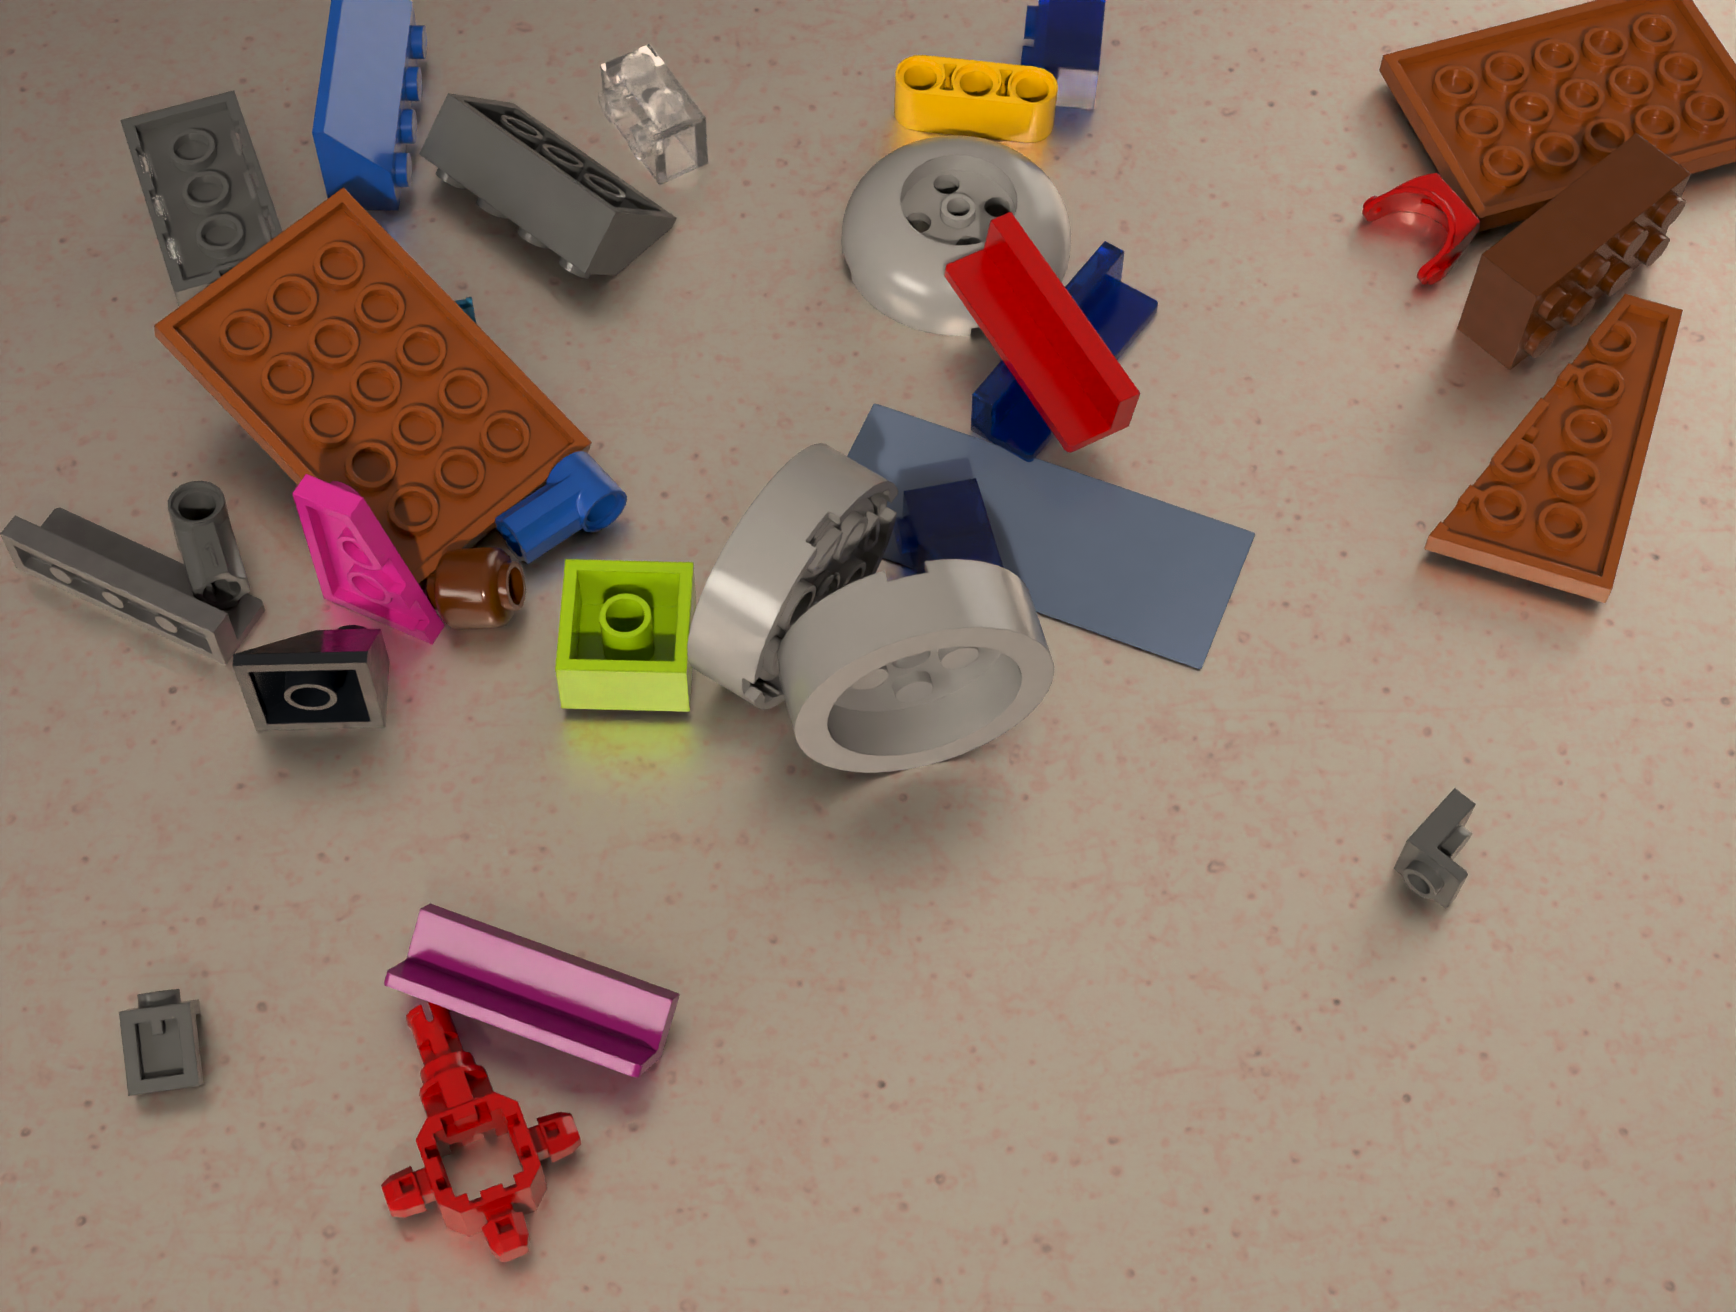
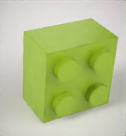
(625, 635)

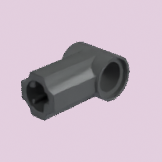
(207, 544)

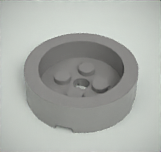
(797, 543)
(914, 667)

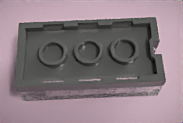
(201, 188)

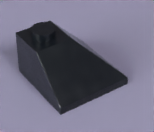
(317, 680)

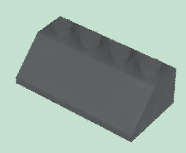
(543, 185)

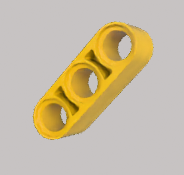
(975, 98)

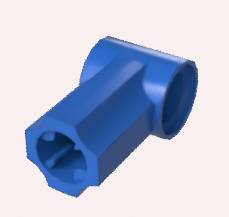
(574, 498)

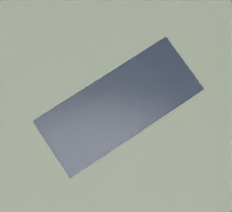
(1075, 541)

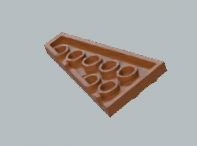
(1570, 471)

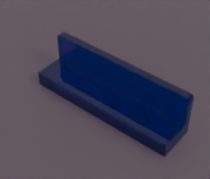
(1118, 314)

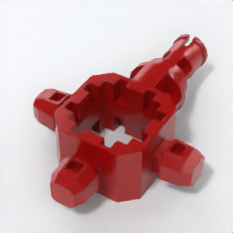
(459, 1109)

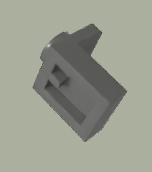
(1430, 851)
(161, 1043)

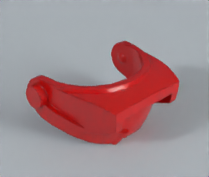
(1435, 199)

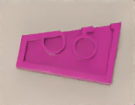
(358, 560)

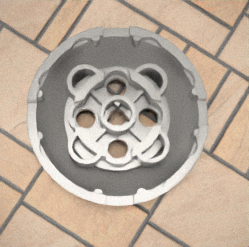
(957, 191)

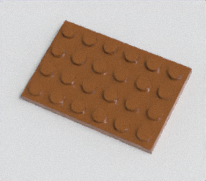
(1551, 95)
(372, 380)

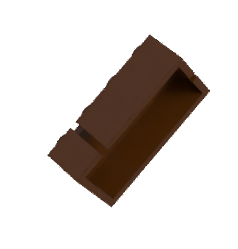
(1573, 252)

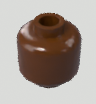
(476, 588)

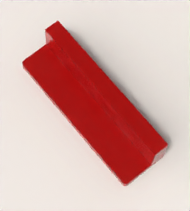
(1043, 337)

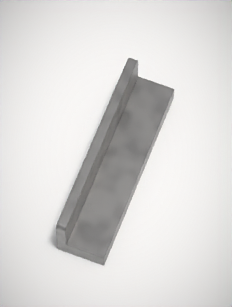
(128, 582)

